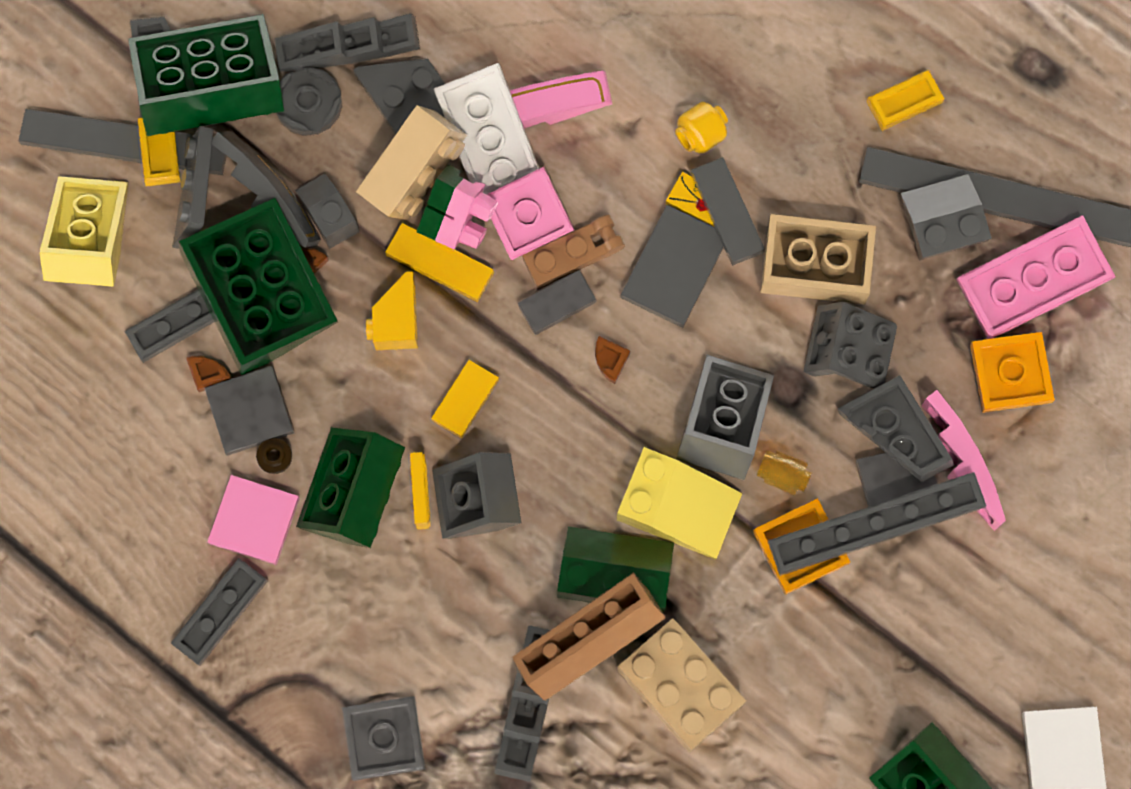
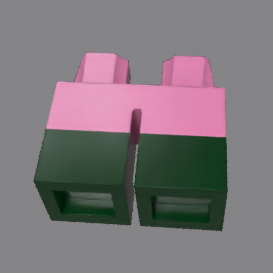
(452, 208)

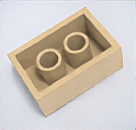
(412, 163)
(818, 259)
(681, 685)

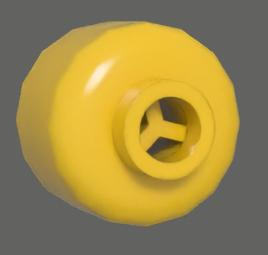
(701, 127)

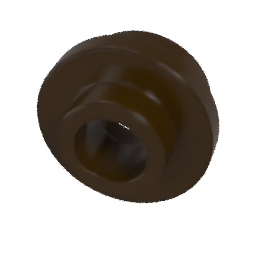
(279, 465)

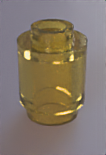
(784, 472)

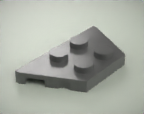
(400, 87)

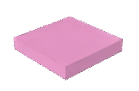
(529, 213)
(253, 520)

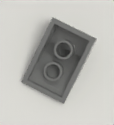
(725, 417)

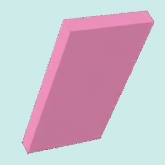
(1035, 278)

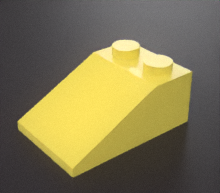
(84, 231)
(678, 504)

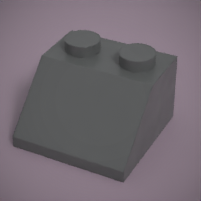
(945, 217)
(476, 495)

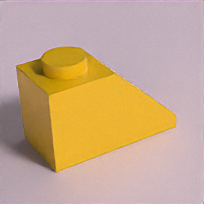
(395, 317)

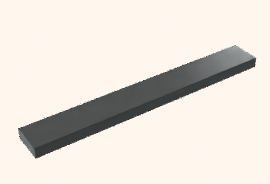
(1000, 196)

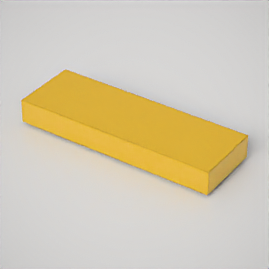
(439, 262)

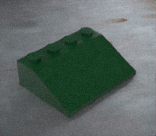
(205, 75)
(257, 285)

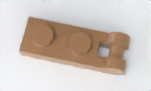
(572, 252)

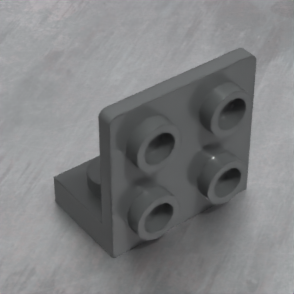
(850, 344)

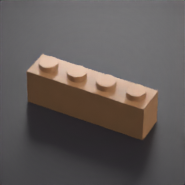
(588, 637)

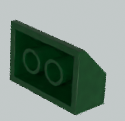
(351, 486)
(601, 560)
(928, 763)

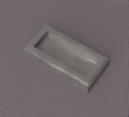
(557, 302)

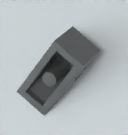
(328, 210)

